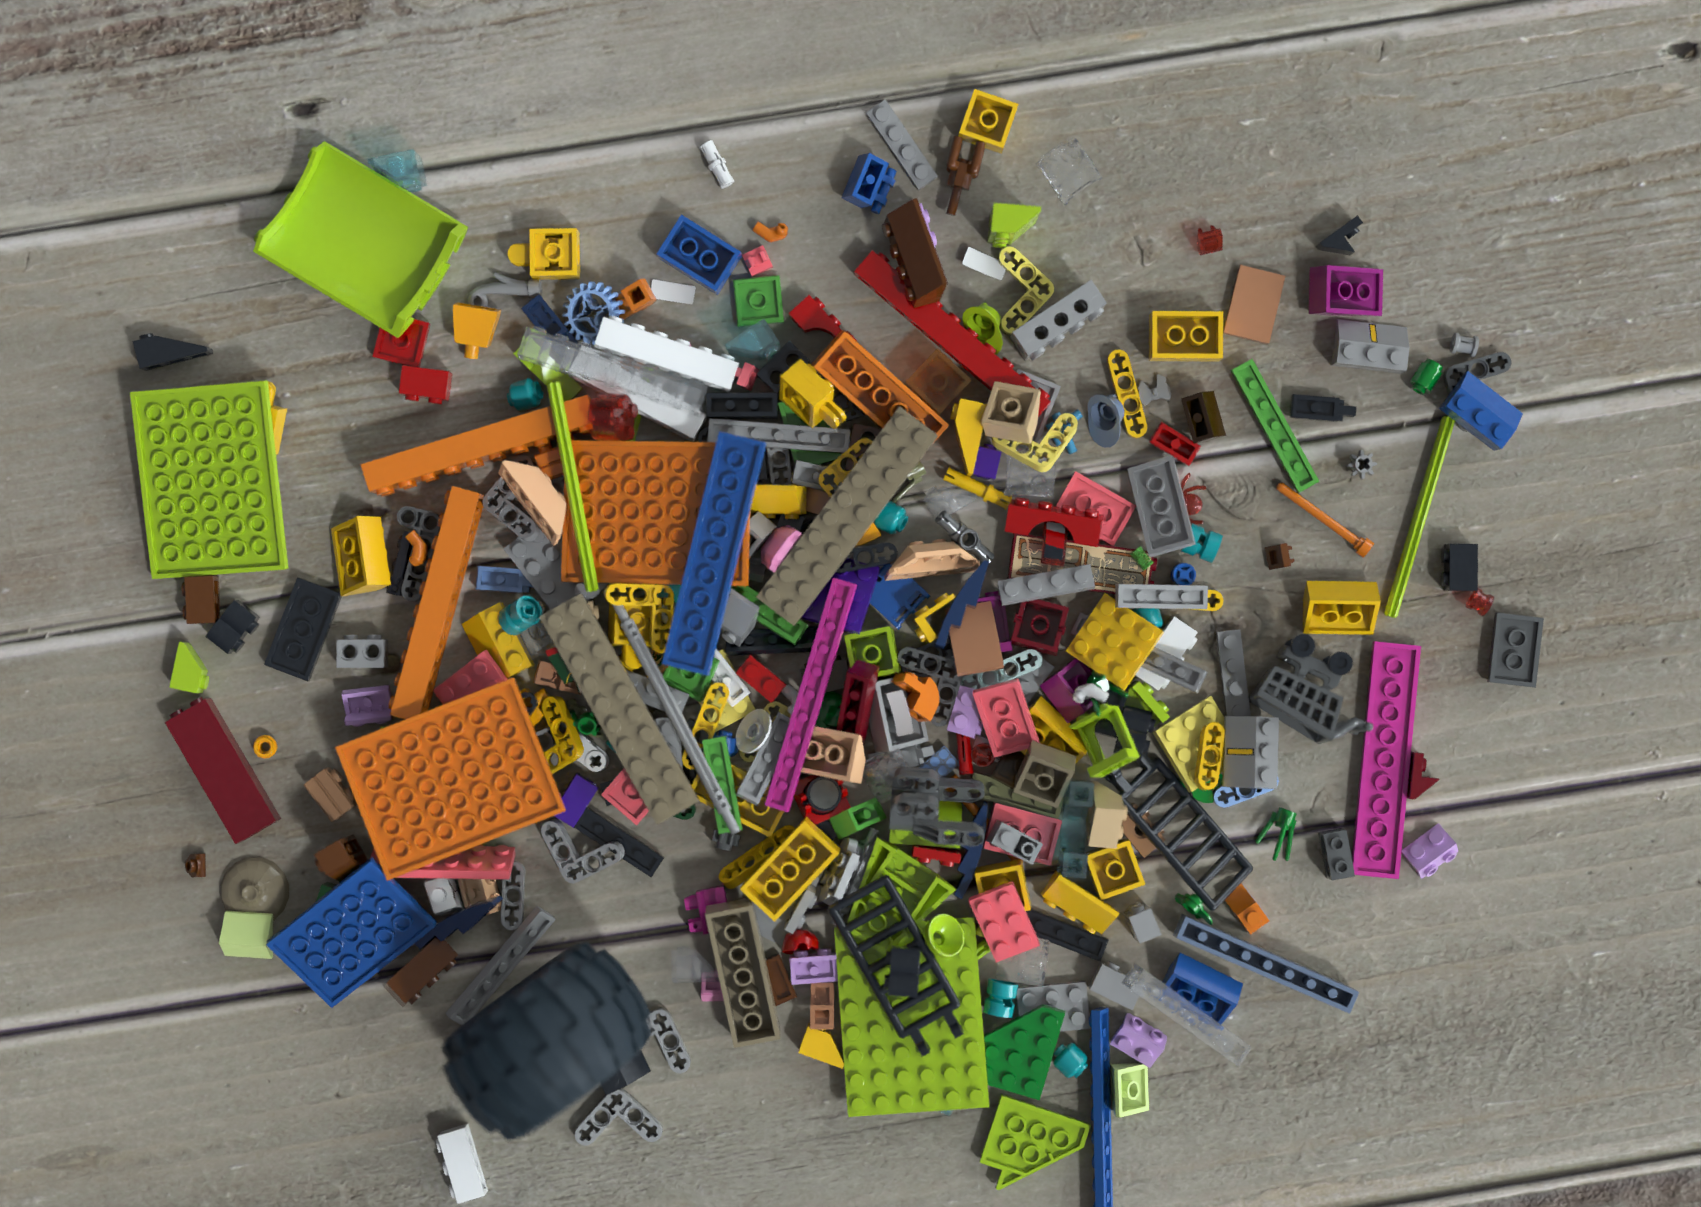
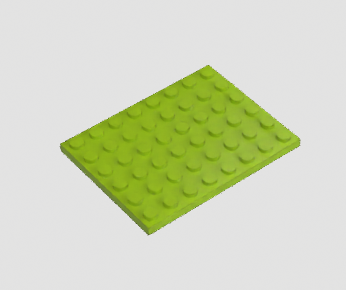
(209, 480)
(888, 1071)

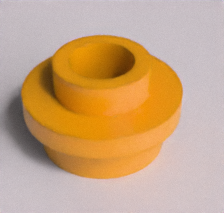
(257, 746)

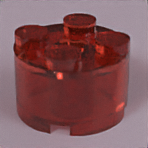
(612, 417)

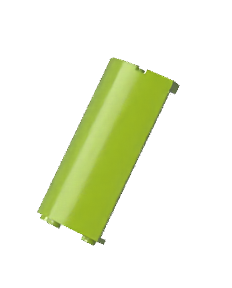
(361, 239)

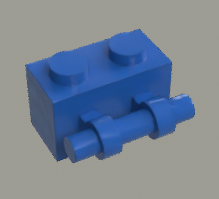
(866, 180)

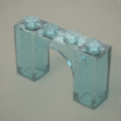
(1072, 854)

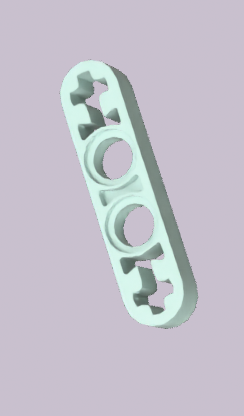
(1000, 675)

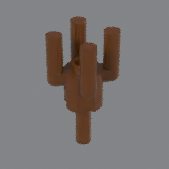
(961, 171)

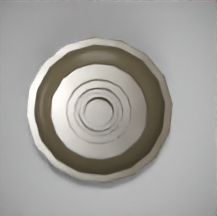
(255, 887)

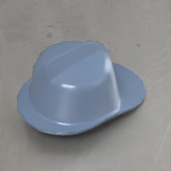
(1104, 419)

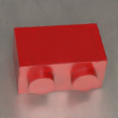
(425, 383)
(761, 678)

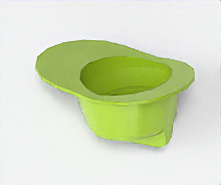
(985, 323)

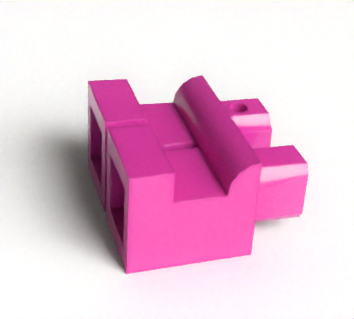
(699, 901)

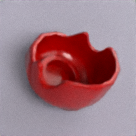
(799, 939)

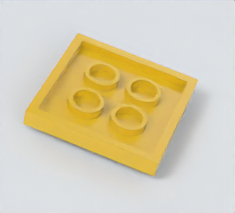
(1114, 642)

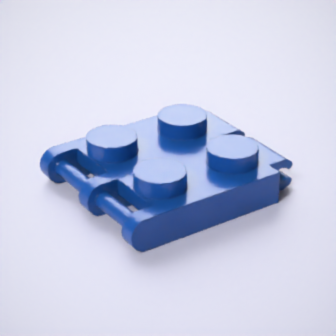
(895, 596)

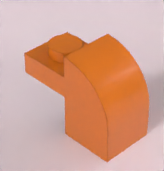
(635, 298)
(922, 696)

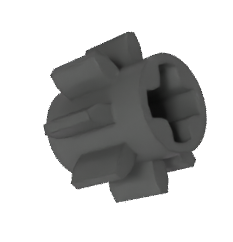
(725, 840)

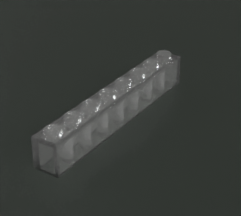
(612, 371)

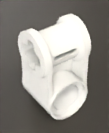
(592, 750)

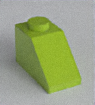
(188, 670)

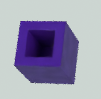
(987, 462)

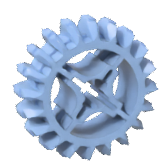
(589, 304)

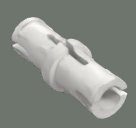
(716, 164)

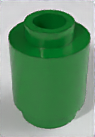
(1426, 376)

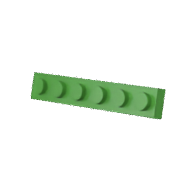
(1275, 426)

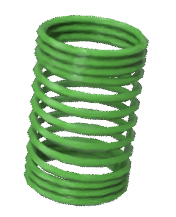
(1135, 554)

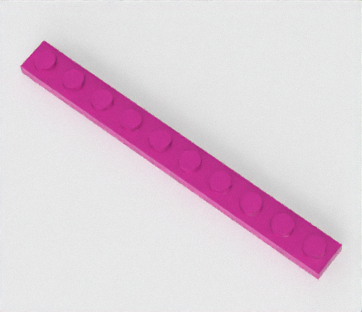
(810, 695)

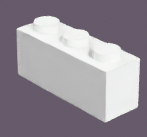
(1175, 641)
(461, 1163)

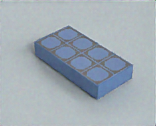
(942, 762)

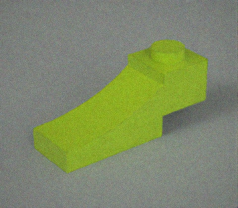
(569, 387)

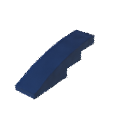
(544, 317)
(966, 598)
(971, 857)
(463, 920)

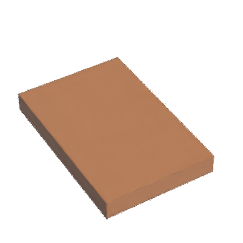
(1254, 304)
(976, 642)

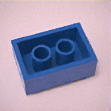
(699, 254)

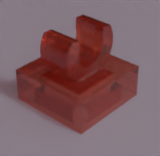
(1209, 241)

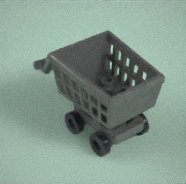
(1330, 670)

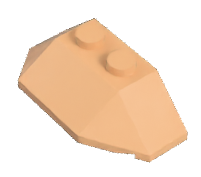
(537, 496)
(932, 560)

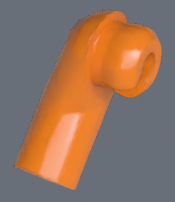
(771, 234)
(419, 548)

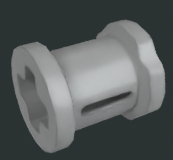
(1464, 344)

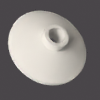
(753, 731)

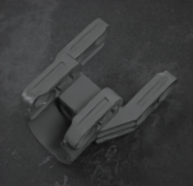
(917, 806)

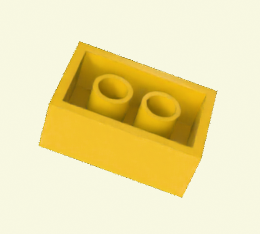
(1186, 336)

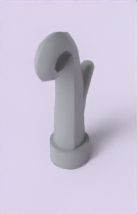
(507, 286)

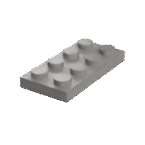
(1161, 506)

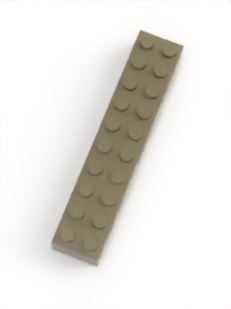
(847, 516)
(619, 708)

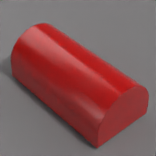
(1174, 444)

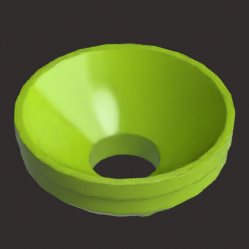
(951, 935)

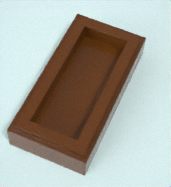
(780, 980)

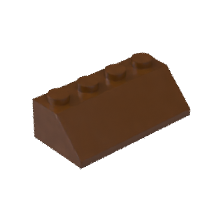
(915, 254)

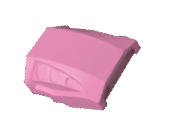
(779, 546)

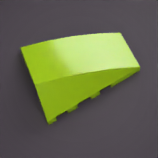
(916, 883)

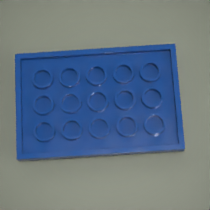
(351, 933)

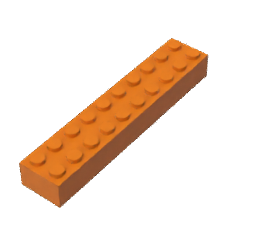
(472, 448)
(438, 603)

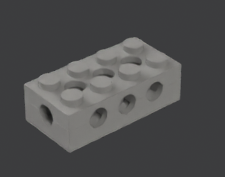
(1086, 297)

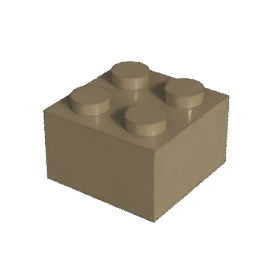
(1044, 774)

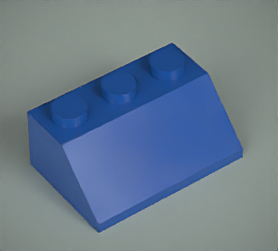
(1482, 411)
(1203, 987)

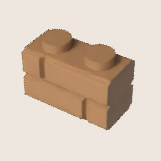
(331, 793)

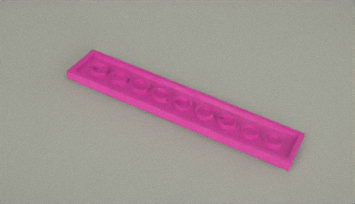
(1386, 760)

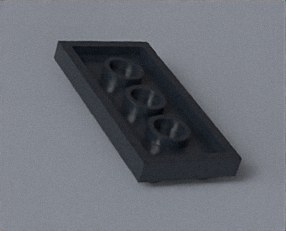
(303, 629)

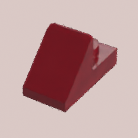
(1417, 783)

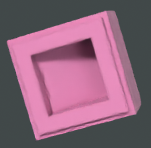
(711, 991)

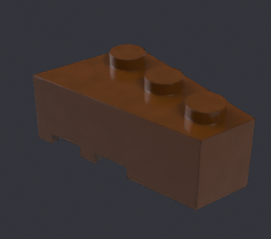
(341, 858)
(421, 972)

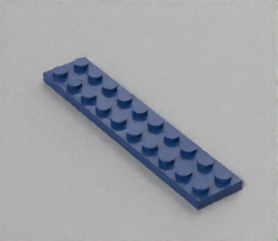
(714, 553)

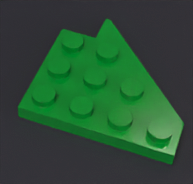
(1022, 1051)

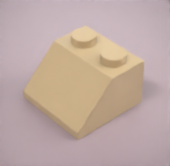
(1012, 412)
(1105, 818)

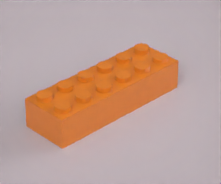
(871, 384)

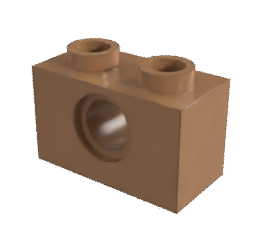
(1140, 842)

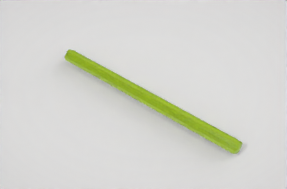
(572, 486)
(1419, 517)

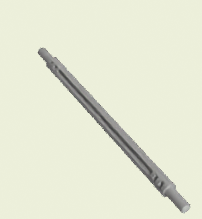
(676, 717)

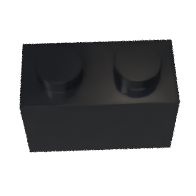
(1460, 567)

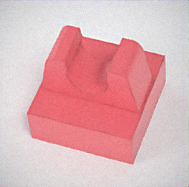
(757, 261)
(746, 376)

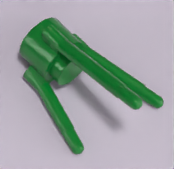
(1101, 682)
(1286, 821)

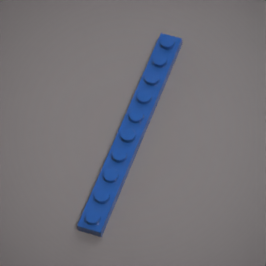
(1101, 1109)

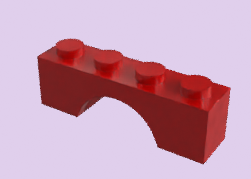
(811, 317)
(1083, 525)

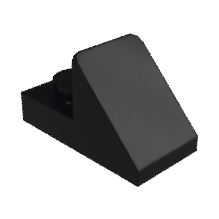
(1337, 242)

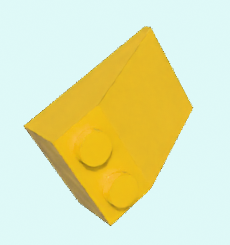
(968, 430)

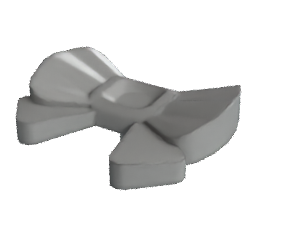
(1162, 391)

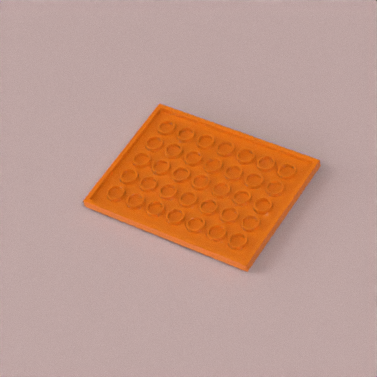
(640, 510)
(450, 778)

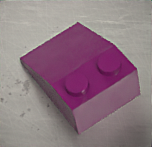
(1345, 291)

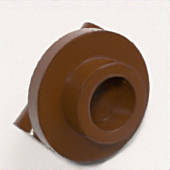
(196, 865)

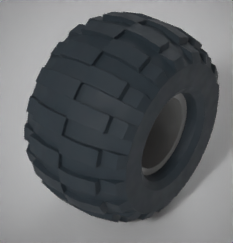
(547, 1041)

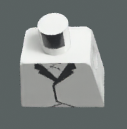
(443, 895)

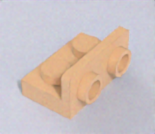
(477, 890)

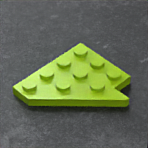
(1028, 1139)

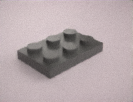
(1515, 650)

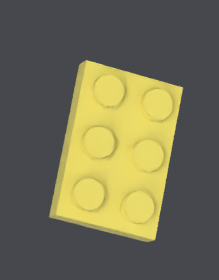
(730, 713)

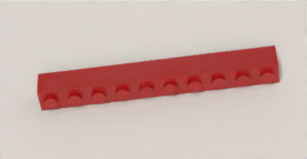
(943, 328)

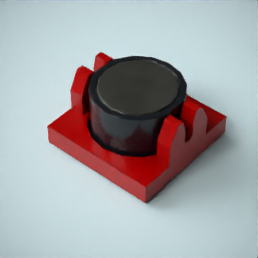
(821, 797)

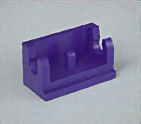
(576, 799)

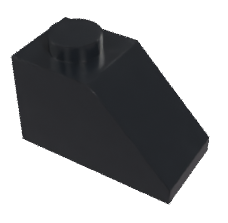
(627, 1074)

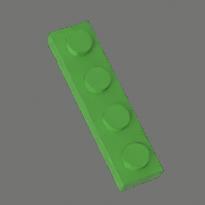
(771, 619)
(719, 761)

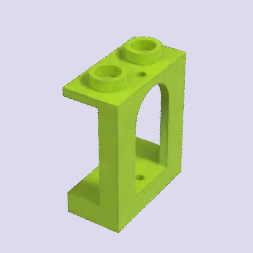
(1086, 727)

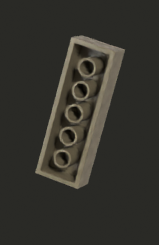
(743, 972)

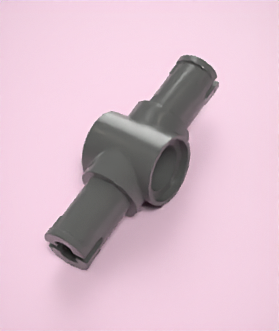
(957, 531)

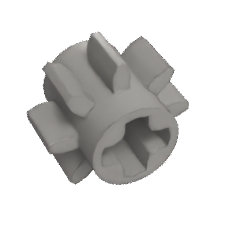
(1355, 464)

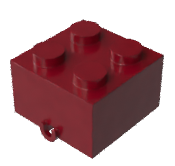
(1040, 626)

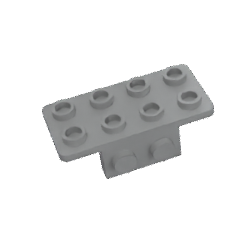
(791, 918)

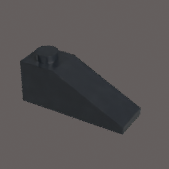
(159, 351)

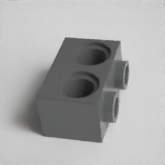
(1336, 854)

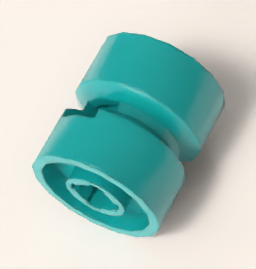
(1208, 548)
(520, 615)
(1000, 998)

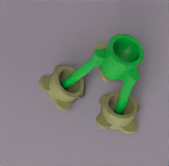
(585, 721)

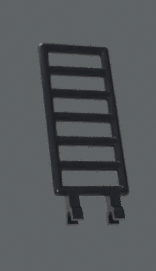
(1126, 789)
(868, 970)

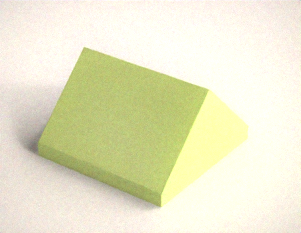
(246, 934)
(1129, 1088)

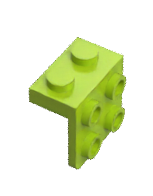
(1140, 697)

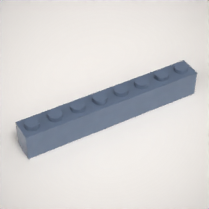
(1265, 963)

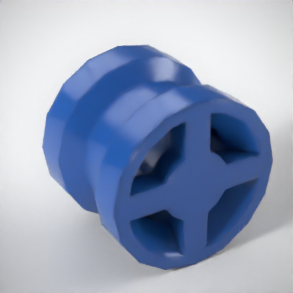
(1186, 572)

